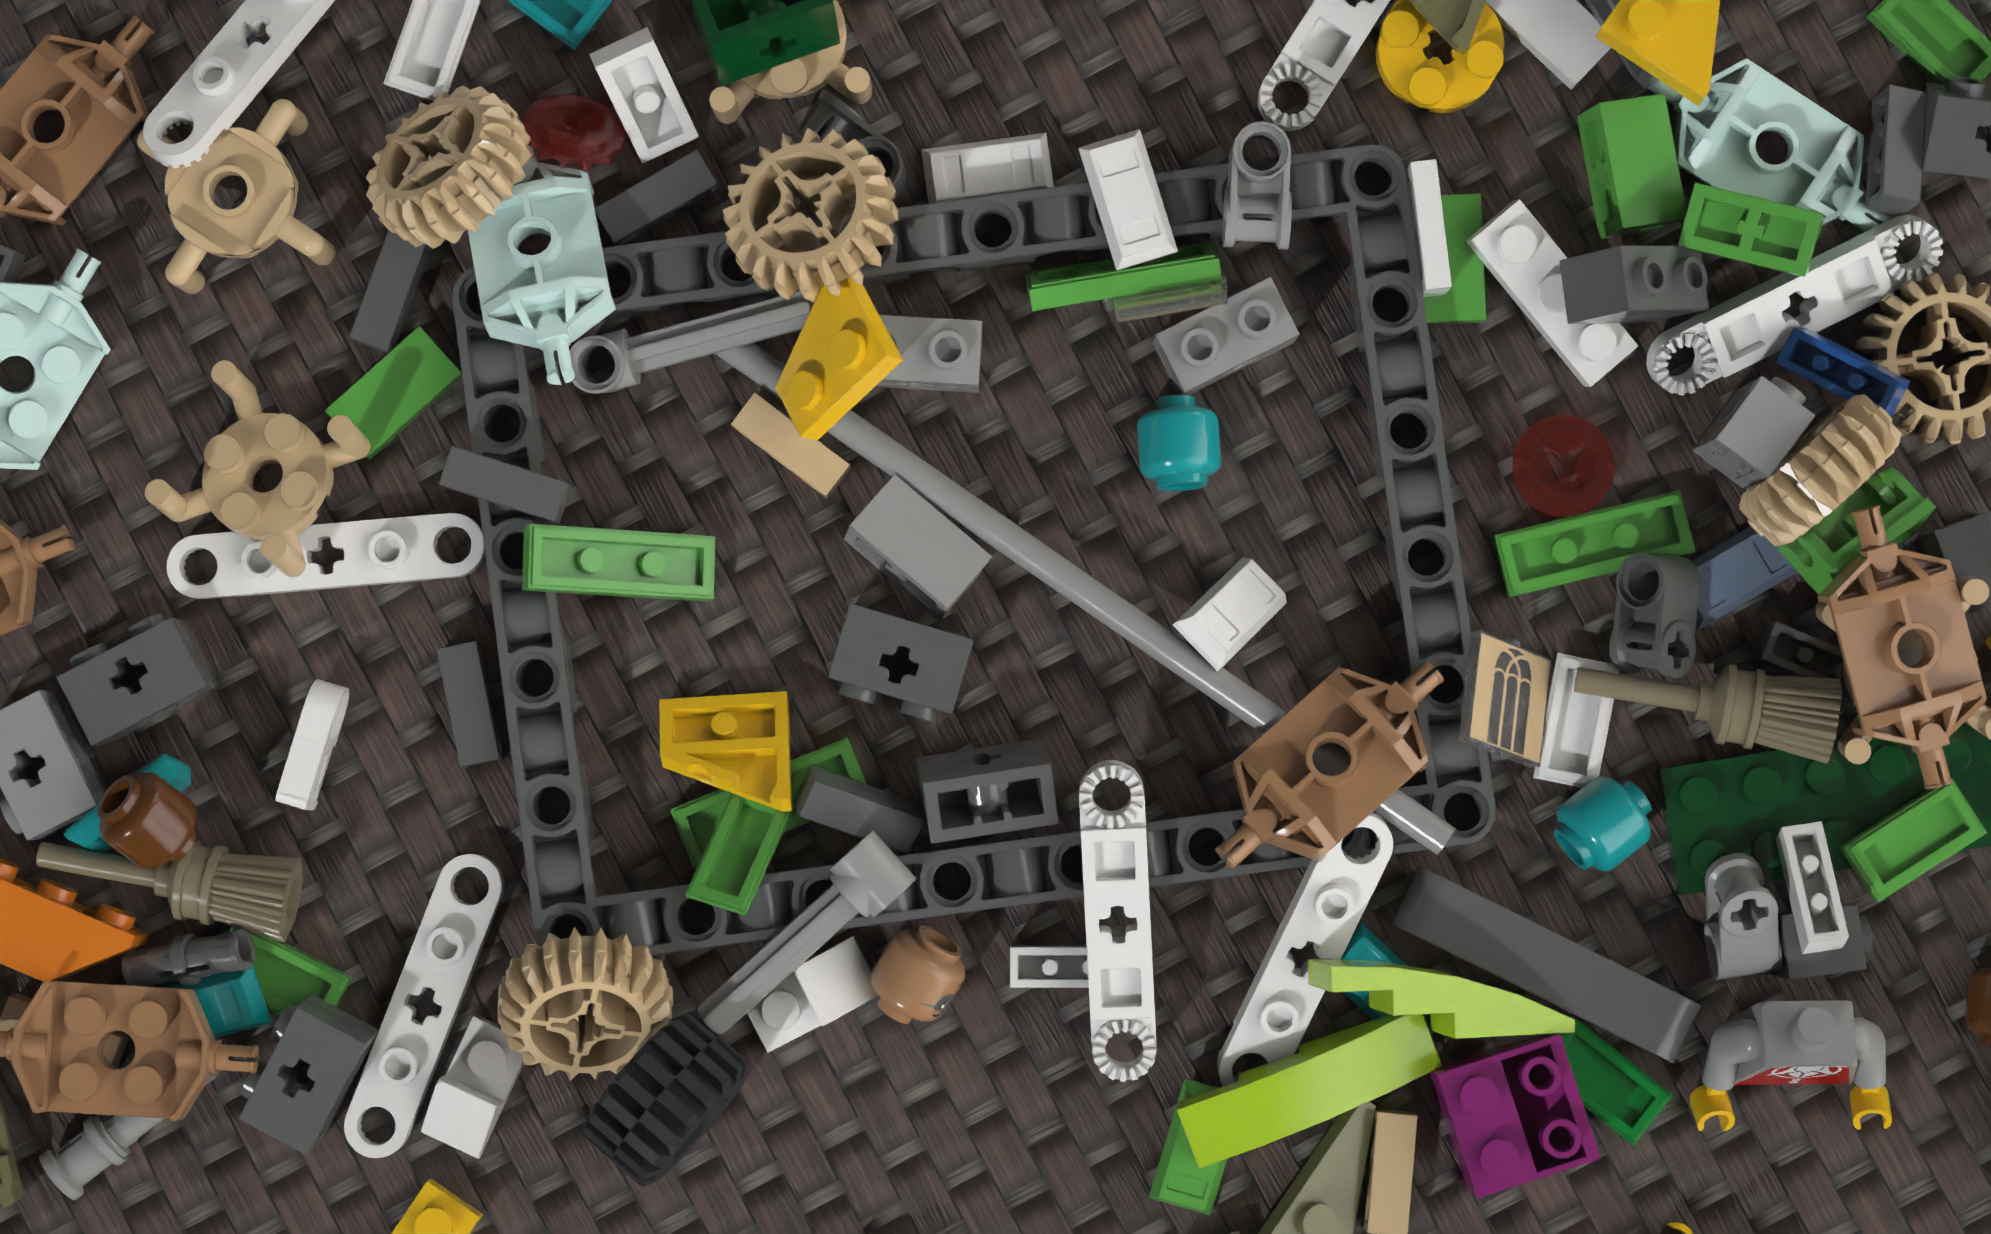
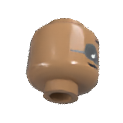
(918, 974)

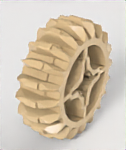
(448, 166)
(844, 179)
(1937, 333)
(1821, 470)
(583, 1003)

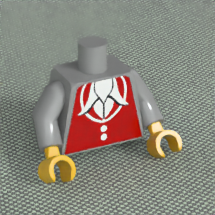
(1795, 1046)

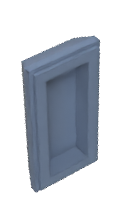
(1737, 573)

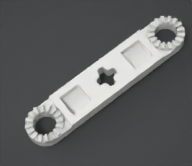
(1318, 56)
(229, 75)
(1753, 321)
(373, 555)
(1117, 876)
(1321, 912)
(410, 1050)

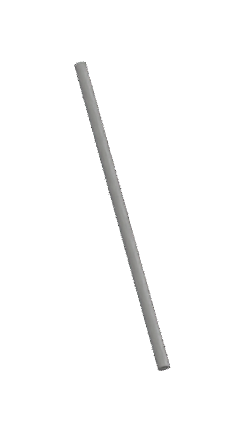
(1083, 590)

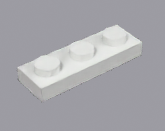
(1529, 270)

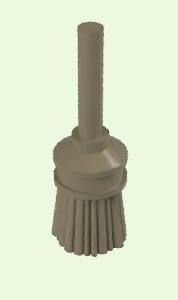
(1740, 706)
(204, 885)

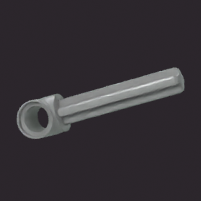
(686, 340)
(863, 883)

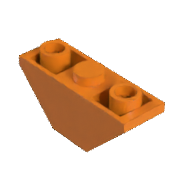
(52, 934)

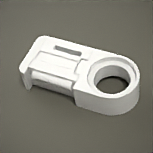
(313, 745)

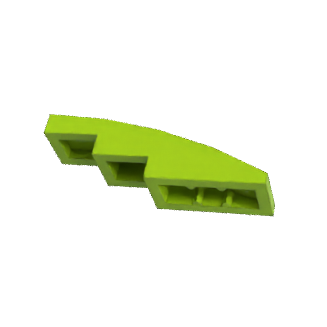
(1454, 1004)
(1308, 1086)

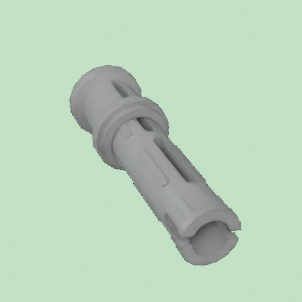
(96, 1147)

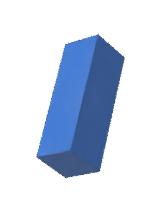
(1841, 369)

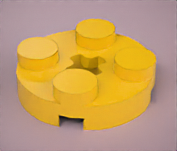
(1428, 81)

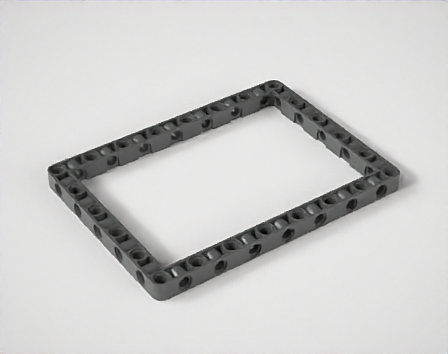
(942, 238)

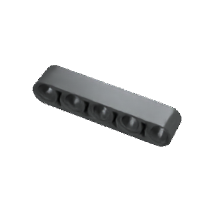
(1546, 964)

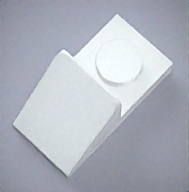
(644, 95)
(814, 995)
(474, 1089)

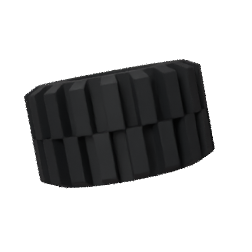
(665, 1099)

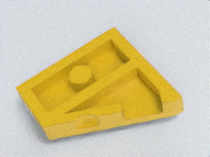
(1667, 40)
(835, 359)
(731, 744)

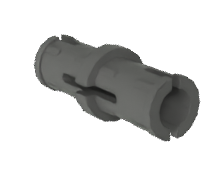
(189, 959)

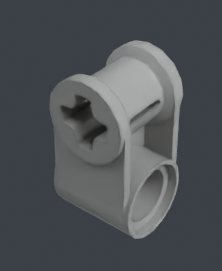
(1258, 192)
(1740, 919)

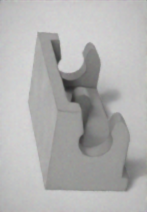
(917, 547)

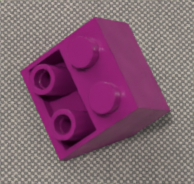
(1514, 1114)

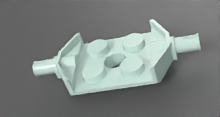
(1720, 145)
(548, 295)
(64, 348)

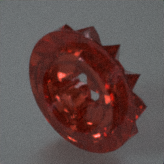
(595, 130)
(1593, 466)

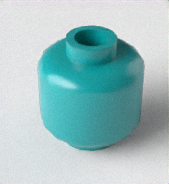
(1178, 444)
(1603, 823)

